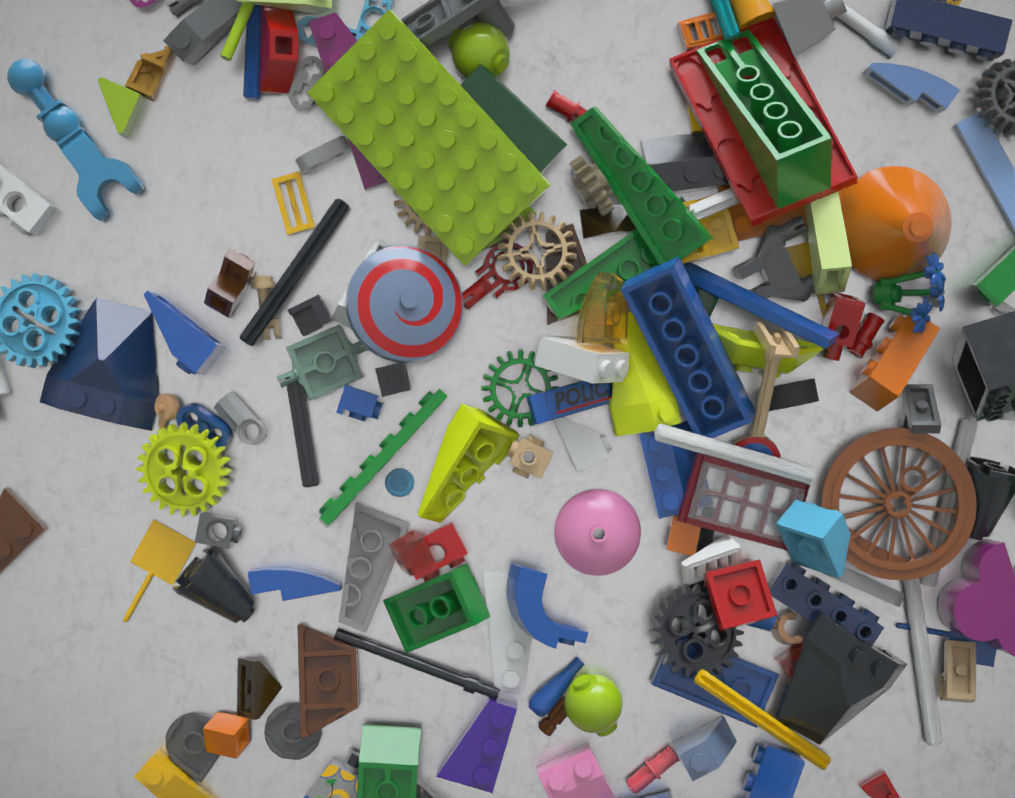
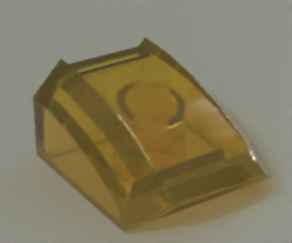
(603, 312)

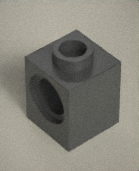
(205, 530)

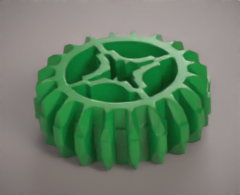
(496, 380)

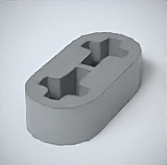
(300, 81)
(323, 154)

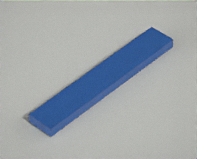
(761, 306)

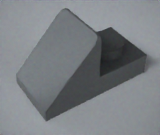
(920, 409)

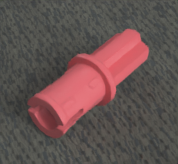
(652, 770)

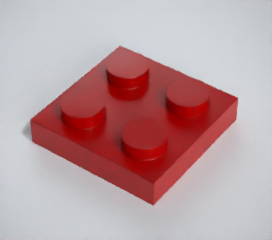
(740, 595)

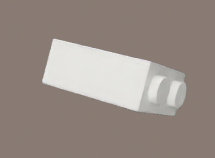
(582, 360)

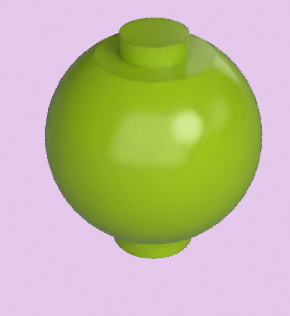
(479, 45)
(594, 704)

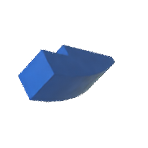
(291, 582)

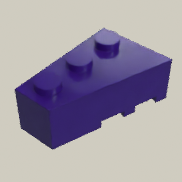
(481, 747)

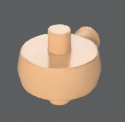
(166, 408)

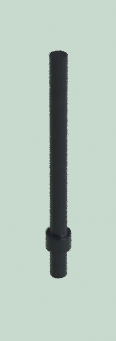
(470, 684)

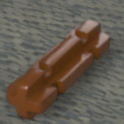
(555, 717)

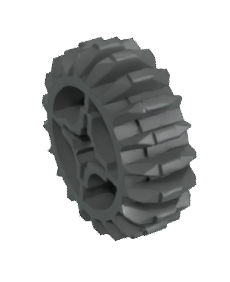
(995, 95)

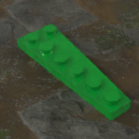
(651, 205)
(390, 445)

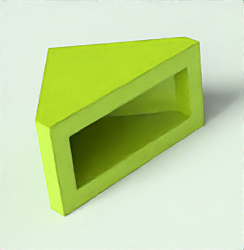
(122, 104)

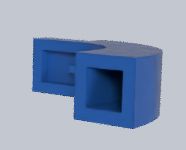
(525, 604)

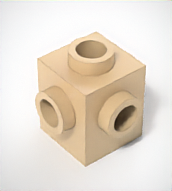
(537, 465)

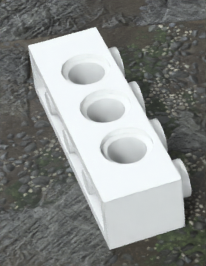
(35, 209)

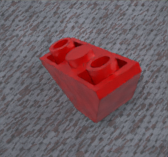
(277, 50)

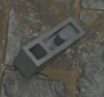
(202, 29)

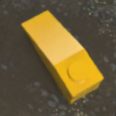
(168, 780)

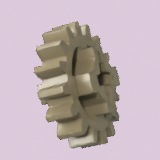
(591, 185)

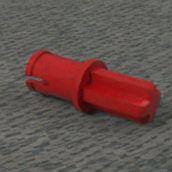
(565, 106)

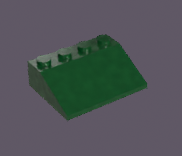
(514, 118)

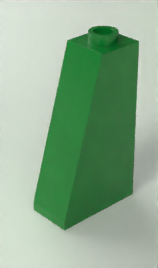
(998, 280)

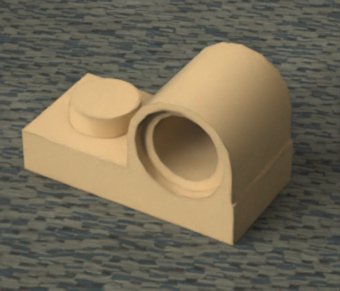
(959, 674)

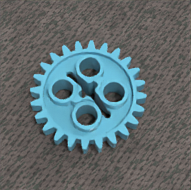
(47, 297)

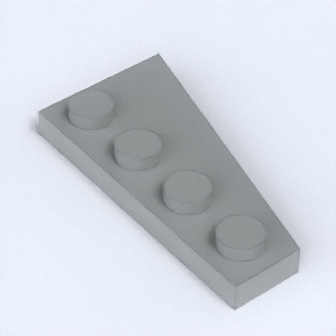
(368, 564)

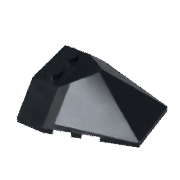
(834, 680)

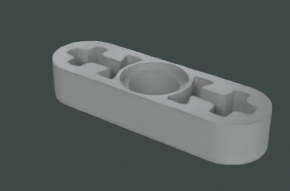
(871, 587)

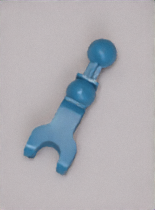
(63, 127)

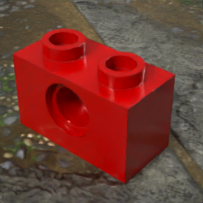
(454, 550)

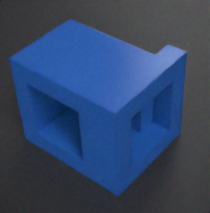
(359, 403)

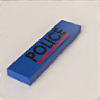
(568, 400)

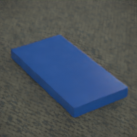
(743, 677)

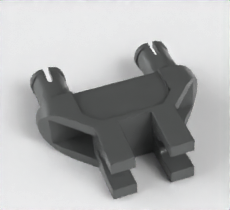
(776, 265)

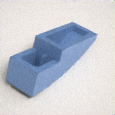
(912, 83)

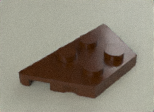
(325, 680)

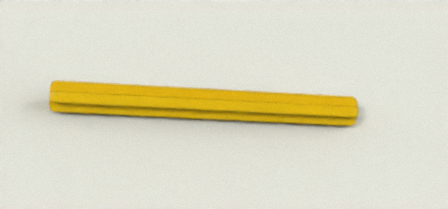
(762, 719)

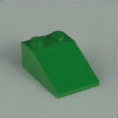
(436, 608)

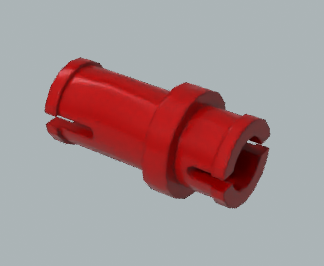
(866, 335)

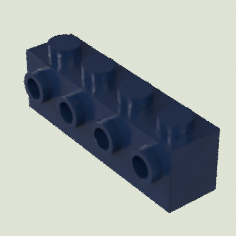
(949, 26)
(811, 597)

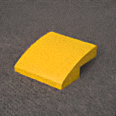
(722, 231)

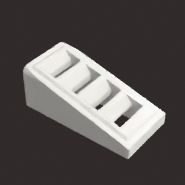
(717, 555)

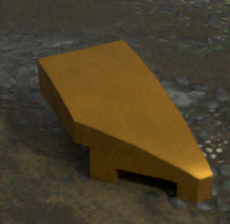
(149, 72)

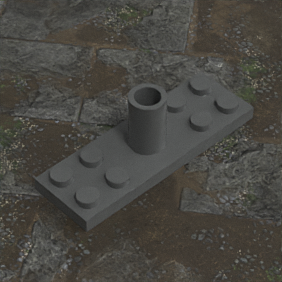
(441, 17)

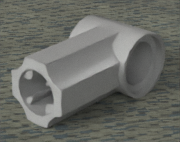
(239, 418)

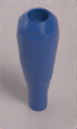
(550, 693)

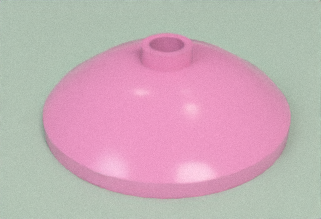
(589, 512)

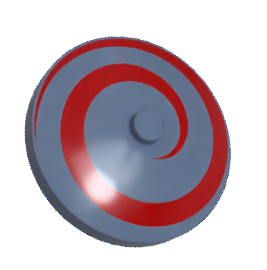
(404, 304)

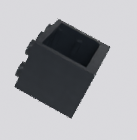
(987, 366)

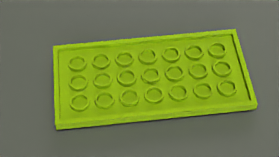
(428, 138)

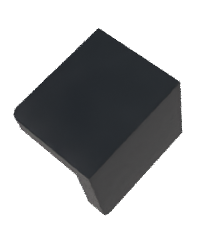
(311, 315)

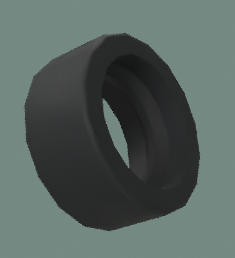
(794, 394)

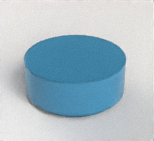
(399, 482)

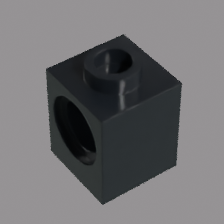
(393, 379)

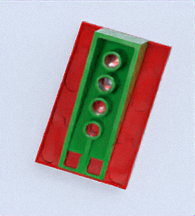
(763, 122)

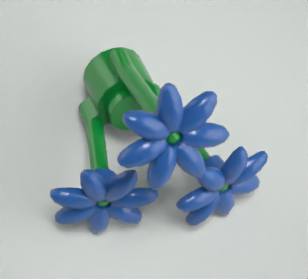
(888, 293)

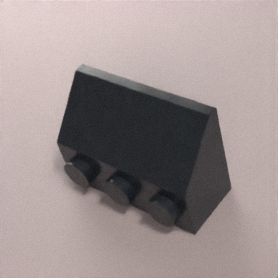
(684, 162)

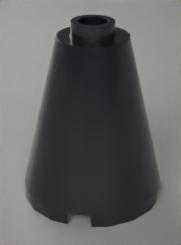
(993, 491)
(215, 587)

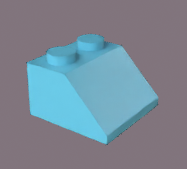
(815, 537)

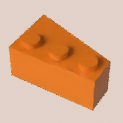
(893, 363)

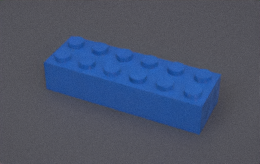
(688, 349)

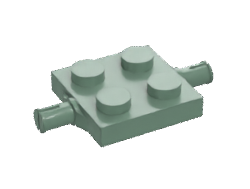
(323, 362)

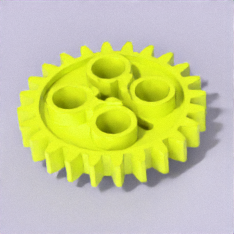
(158, 467)

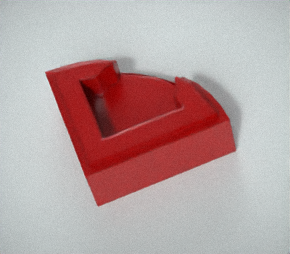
(879, 787)

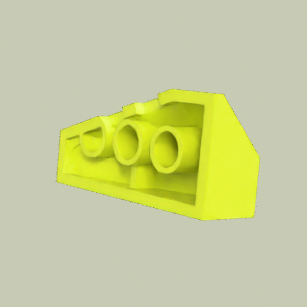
(645, 395)

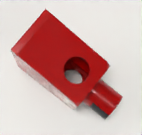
(845, 311)

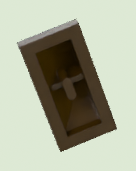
(613, 223)
(254, 688)

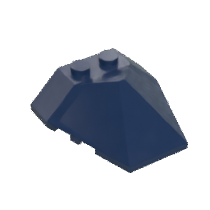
(109, 368)

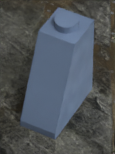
(705, 747)

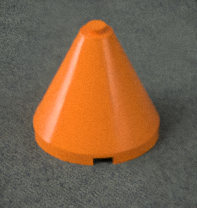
(894, 222)

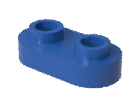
(205, 421)

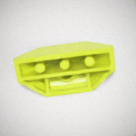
(748, 353)

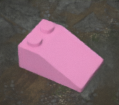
(575, 775)

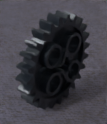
(708, 655)

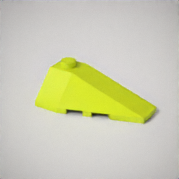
(467, 451)

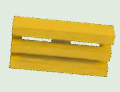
(300, 226)

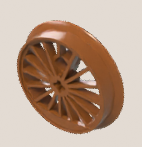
(869, 556)

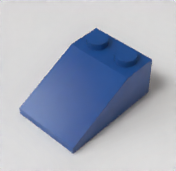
(185, 339)

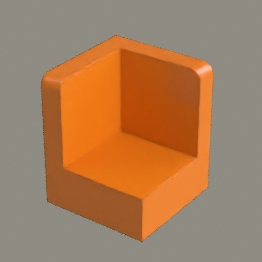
(682, 537)
(226, 735)

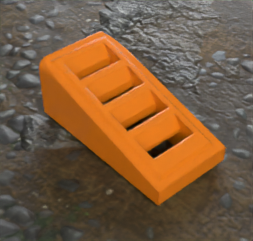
(686, 36)

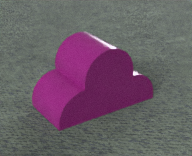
(984, 598)

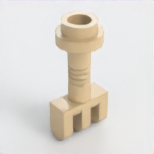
(262, 284)

